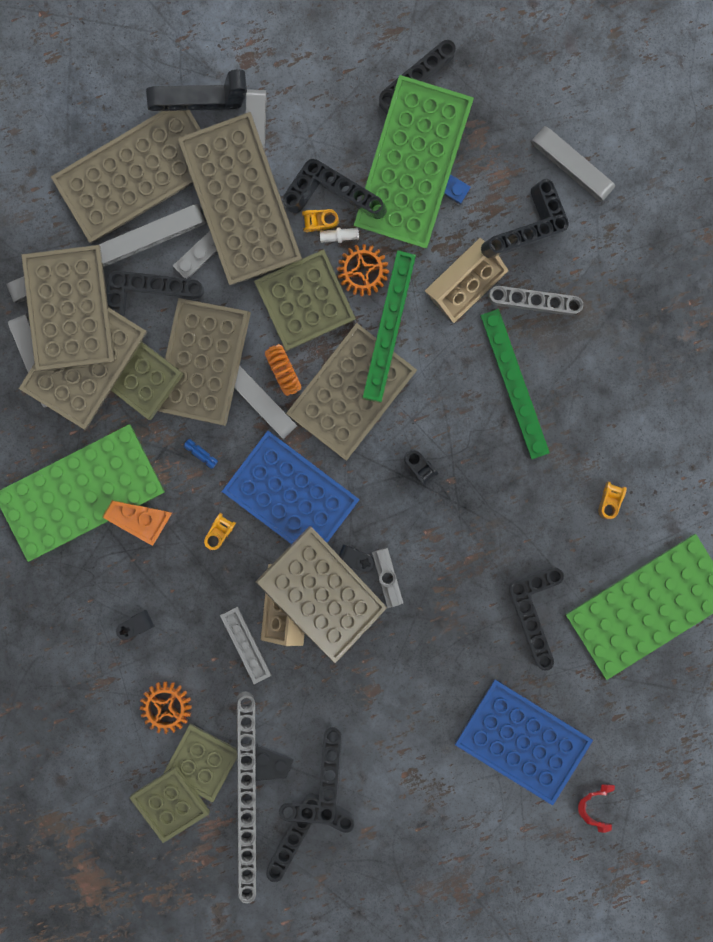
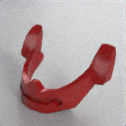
(602, 827)

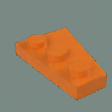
(138, 520)

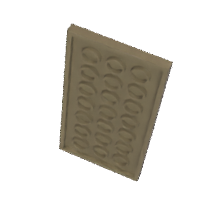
(128, 174)
(240, 198)

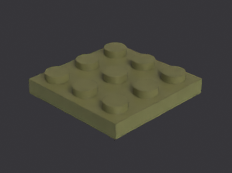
(147, 381)
(203, 761)
(169, 804)

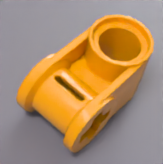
(318, 220)
(611, 499)
(219, 531)

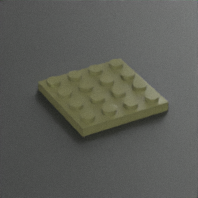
(305, 300)

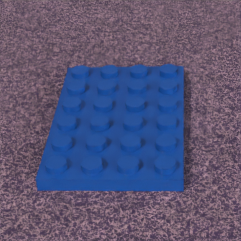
(289, 491)
(523, 742)

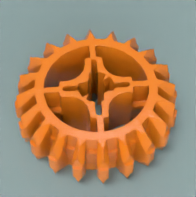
(372, 267)
(283, 369)
(158, 703)

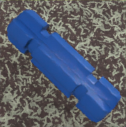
(200, 453)

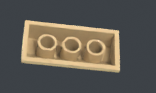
(466, 281)
(278, 626)

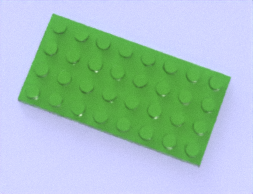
(415, 159)
(76, 492)
(646, 607)

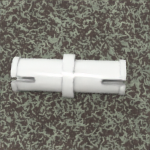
(339, 235)

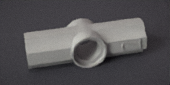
(384, 565)

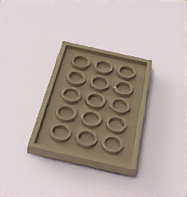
(68, 308)
(208, 349)
(82, 389)
(333, 400)
(321, 594)

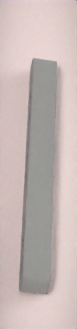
(134, 241)
(247, 806)

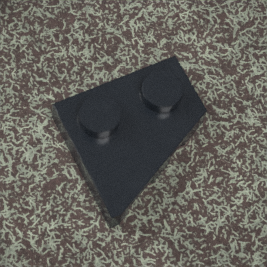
(270, 765)

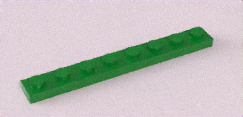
(389, 326)
(514, 384)

